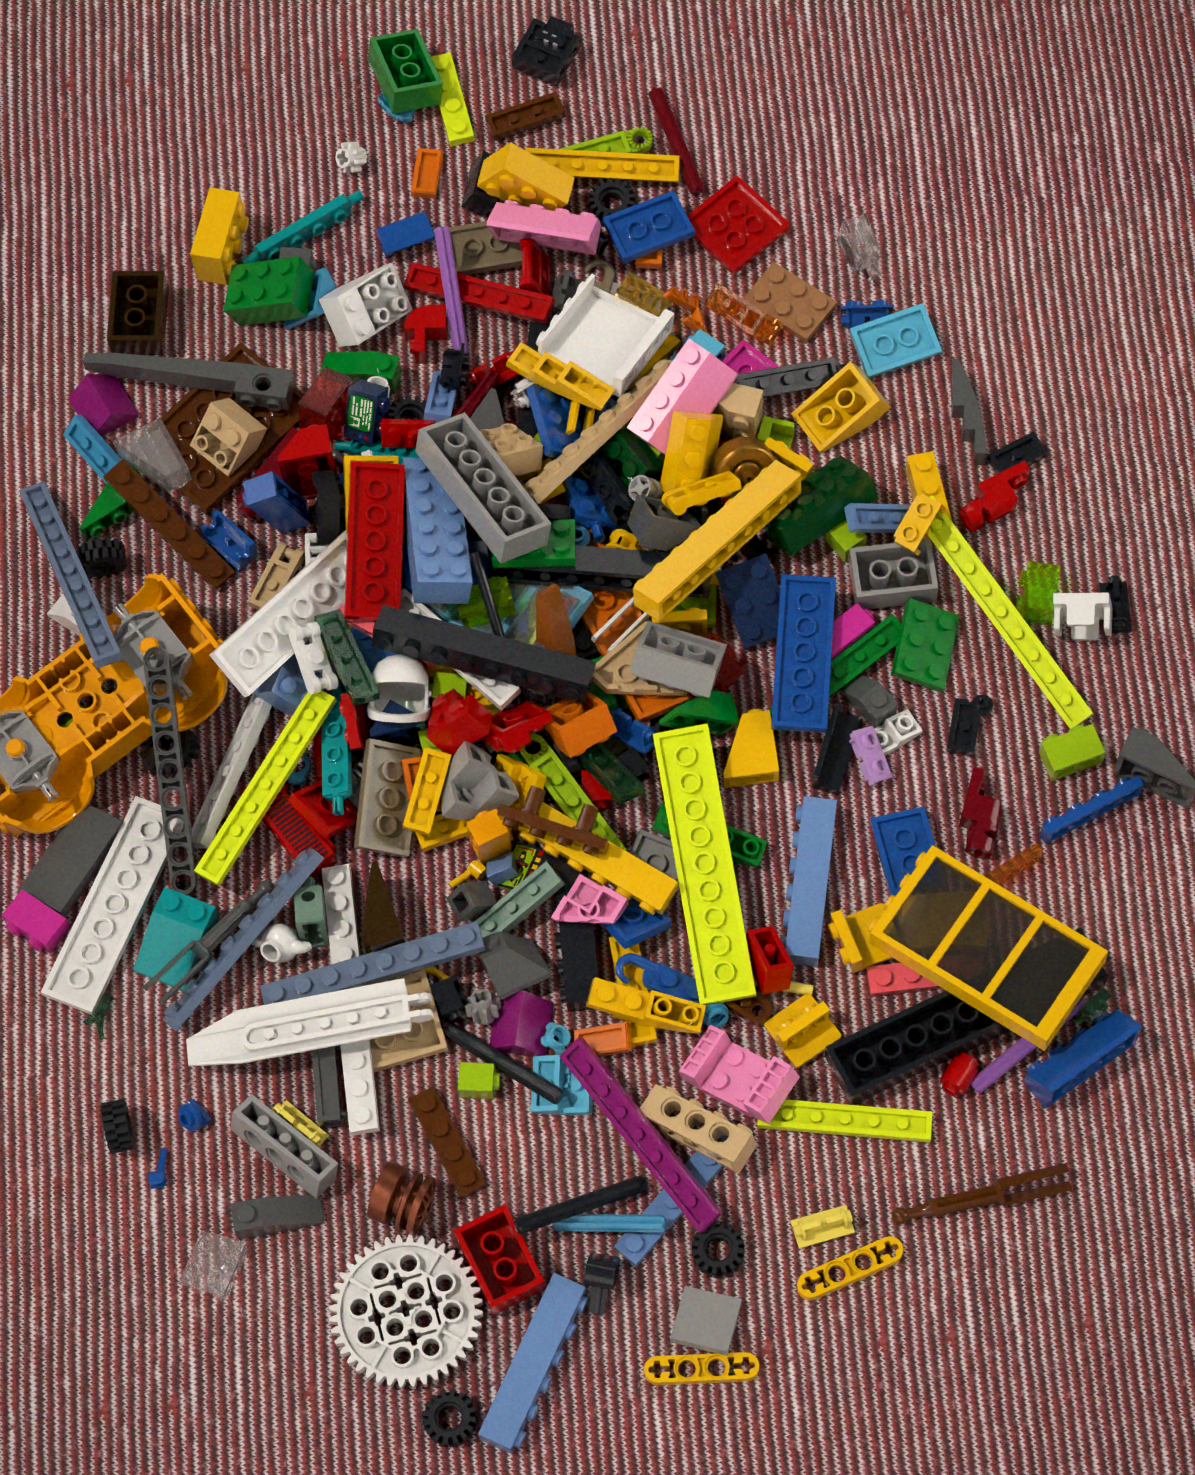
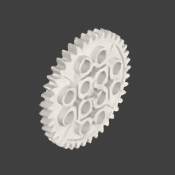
(450, 1336)

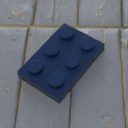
(752, 599)

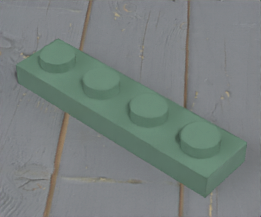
(521, 901)

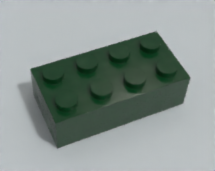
(820, 504)

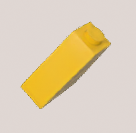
(753, 752)

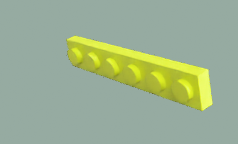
(851, 1120)

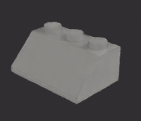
(677, 659)

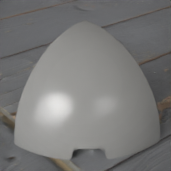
(474, 785)

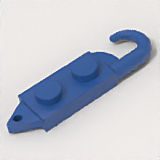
(659, 977)

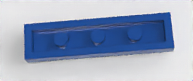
(1098, 805)

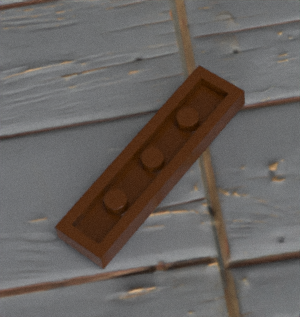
(447, 1143)

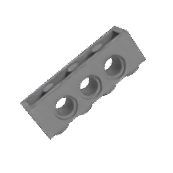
(284, 1146)

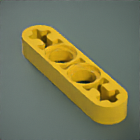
(847, 1263)
(701, 1364)

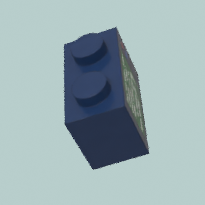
(364, 411)

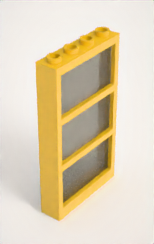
(987, 946)

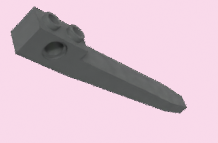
(230, 377)

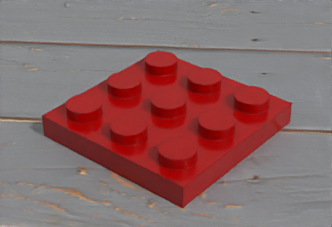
(736, 225)

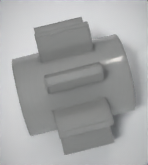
(483, 1007)

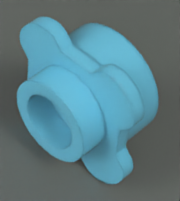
(560, 1033)

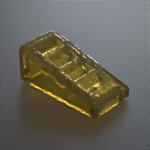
(648, 289)

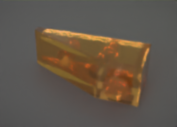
(743, 314)

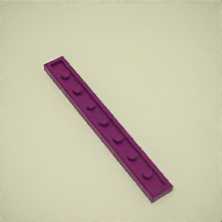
(641, 1135)

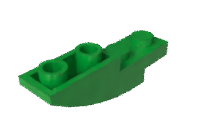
(744, 847)

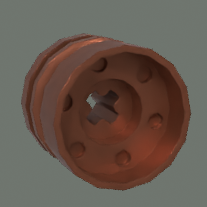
(406, 1200)

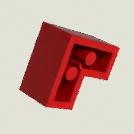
(456, 721)

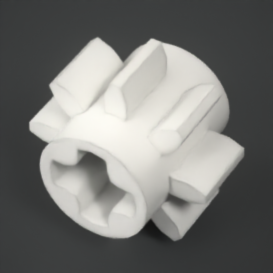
(351, 157)

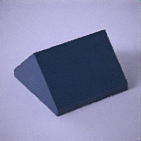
(397, 733)

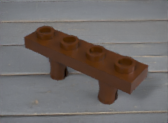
(565, 835)

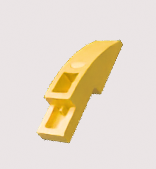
(646, 1008)

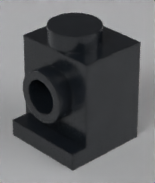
(449, 999)

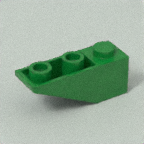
(106, 511)

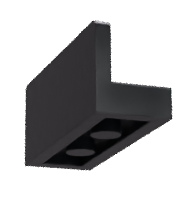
(835, 752)

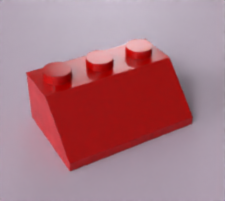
(305, 453)

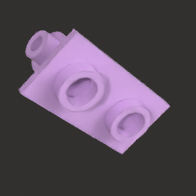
(874, 762)

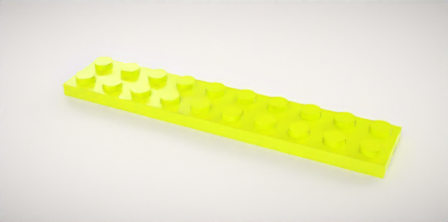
(704, 865)

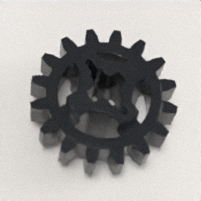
(189, 747)

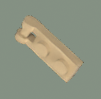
(276, 574)

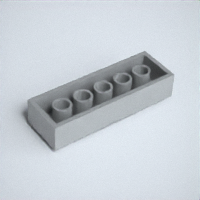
(483, 487)

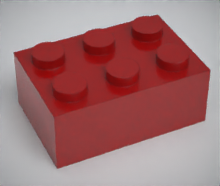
(499, 1259)

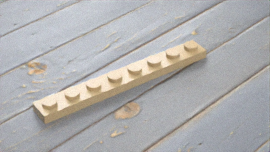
(595, 436)

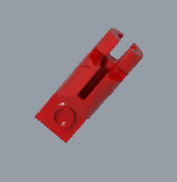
(995, 497)

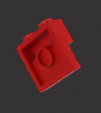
(512, 726)

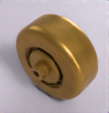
(742, 457)

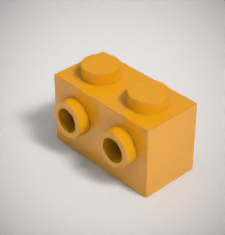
(489, 836)

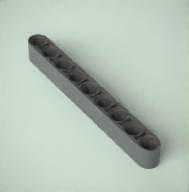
(173, 756)

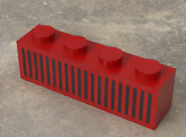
(296, 832)

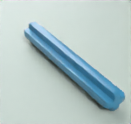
(612, 1223)

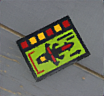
(527, 859)

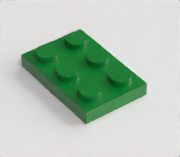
(558, 552)
(925, 645)

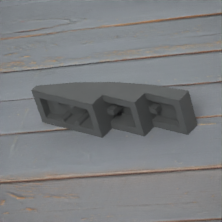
(965, 406)

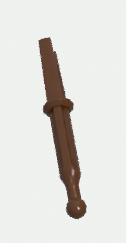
(987, 1195)

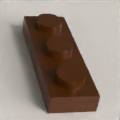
(525, 116)

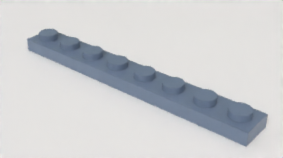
(235, 946)
(379, 965)

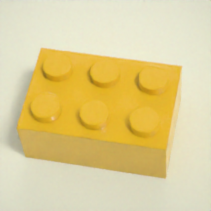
(524, 179)
(219, 236)

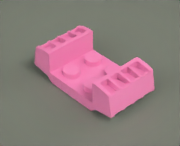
(738, 1075)

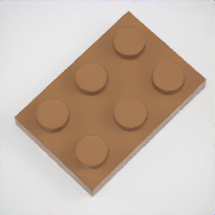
(791, 302)

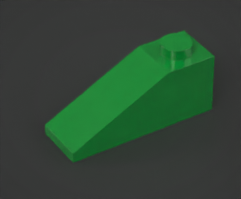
(365, 365)
(716, 710)

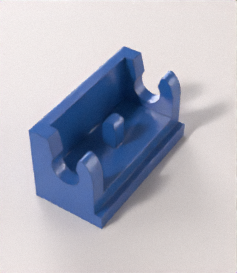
(405, 233)
(229, 541)

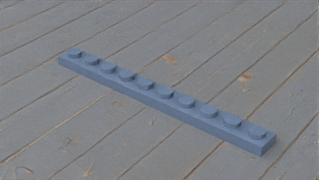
(71, 575)

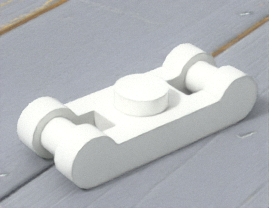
(312, 658)

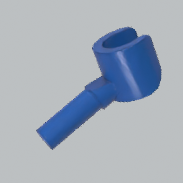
(158, 1179)

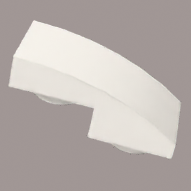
(897, 731)

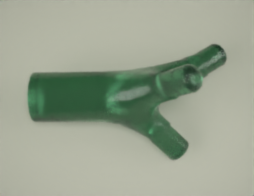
(99, 1014)

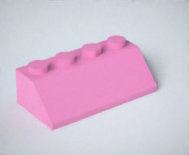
(548, 228)
(690, 384)

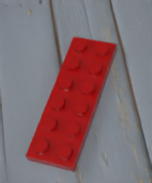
(374, 539)

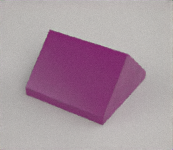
(102, 403)
(521, 1024)

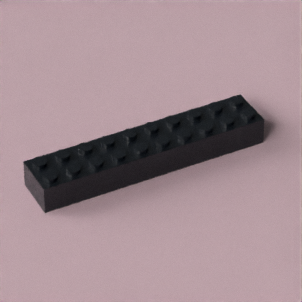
(914, 1042)

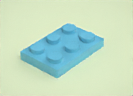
(895, 341)

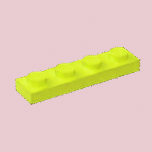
(452, 102)

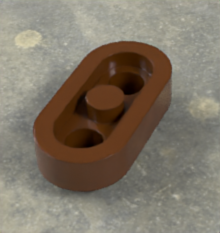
(745, 1006)

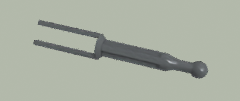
(212, 939)

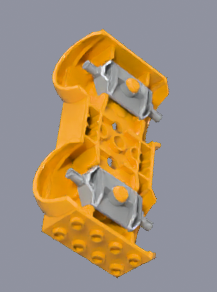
(53, 768)

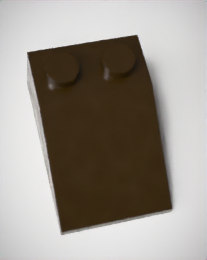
(379, 915)

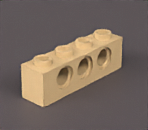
(730, 1153)

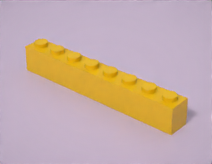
(716, 540)

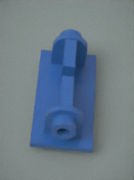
(857, 312)
(632, 731)

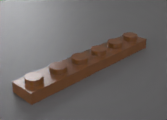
(169, 525)

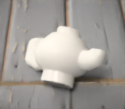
(280, 943)

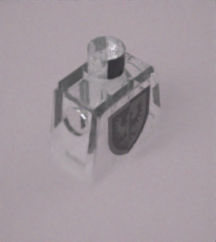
(860, 246)

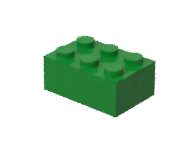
(405, 71)
(269, 291)

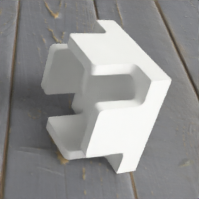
(1083, 614)

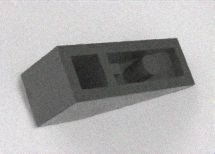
(275, 1215)

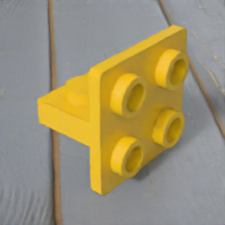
(803, 1030)

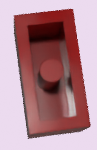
(769, 960)

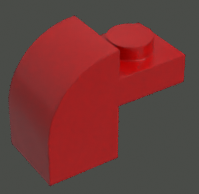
(424, 325)

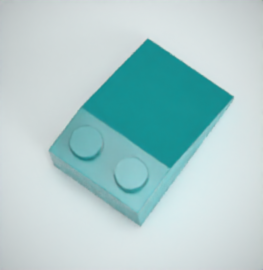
(173, 925)

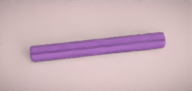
(451, 288)
(1010, 1058)

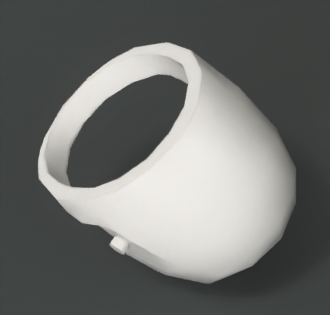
(405, 683)

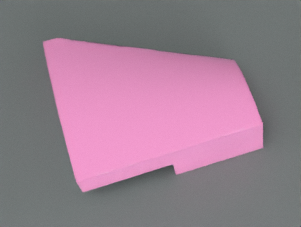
(590, 904)

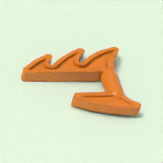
(689, 303)

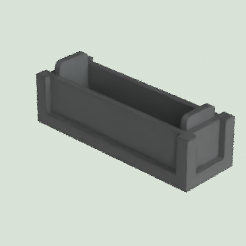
(327, 1088)

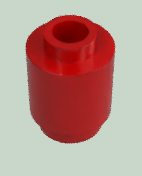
(959, 1074)

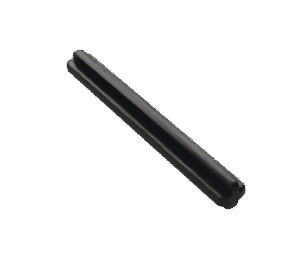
(503, 1063)
(580, 1204)

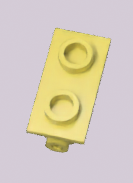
(301, 1122)
(822, 1226)

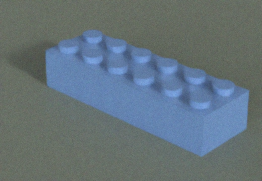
(434, 539)

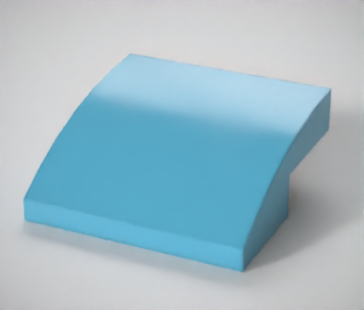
(575, 1099)

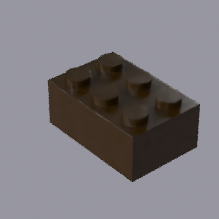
(138, 312)

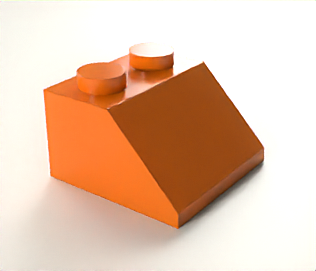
(579, 724)

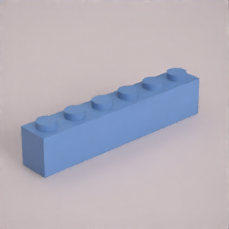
(810, 880)
(533, 1363)

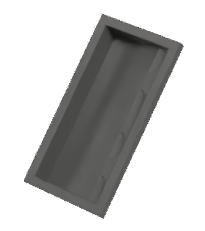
(72, 859)

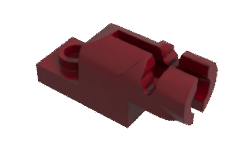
(980, 816)

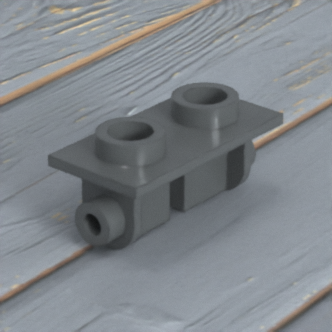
(564, 288)

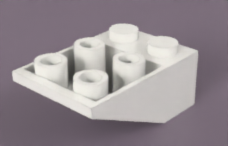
(365, 305)

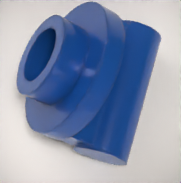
(193, 1116)

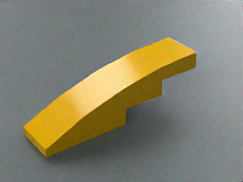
(561, 378)

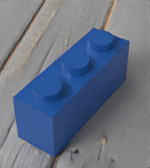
(276, 502)

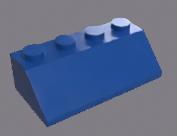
(1081, 1057)

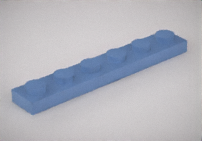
(636, 1245)

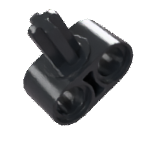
(601, 1275)

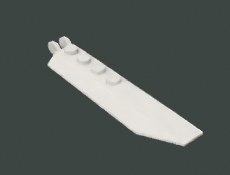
(309, 1024)

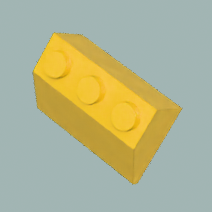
(690, 448)

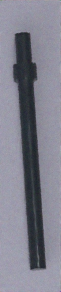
(489, 603)

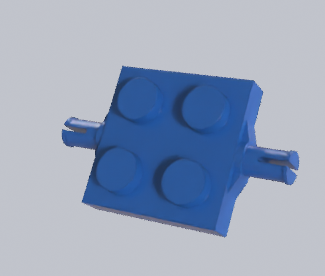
(587, 507)

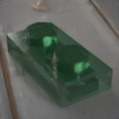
(1093, 1007)

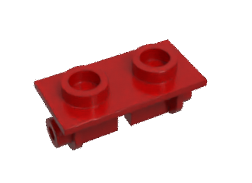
(499, 366)

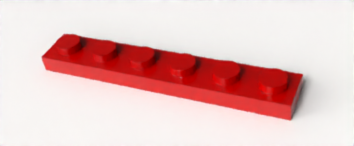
(483, 294)

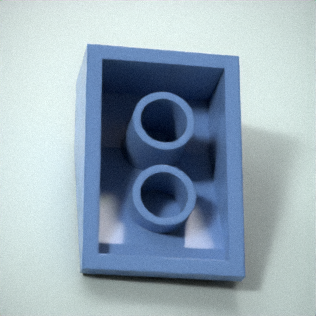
(285, 687)

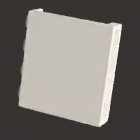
(605, 335)

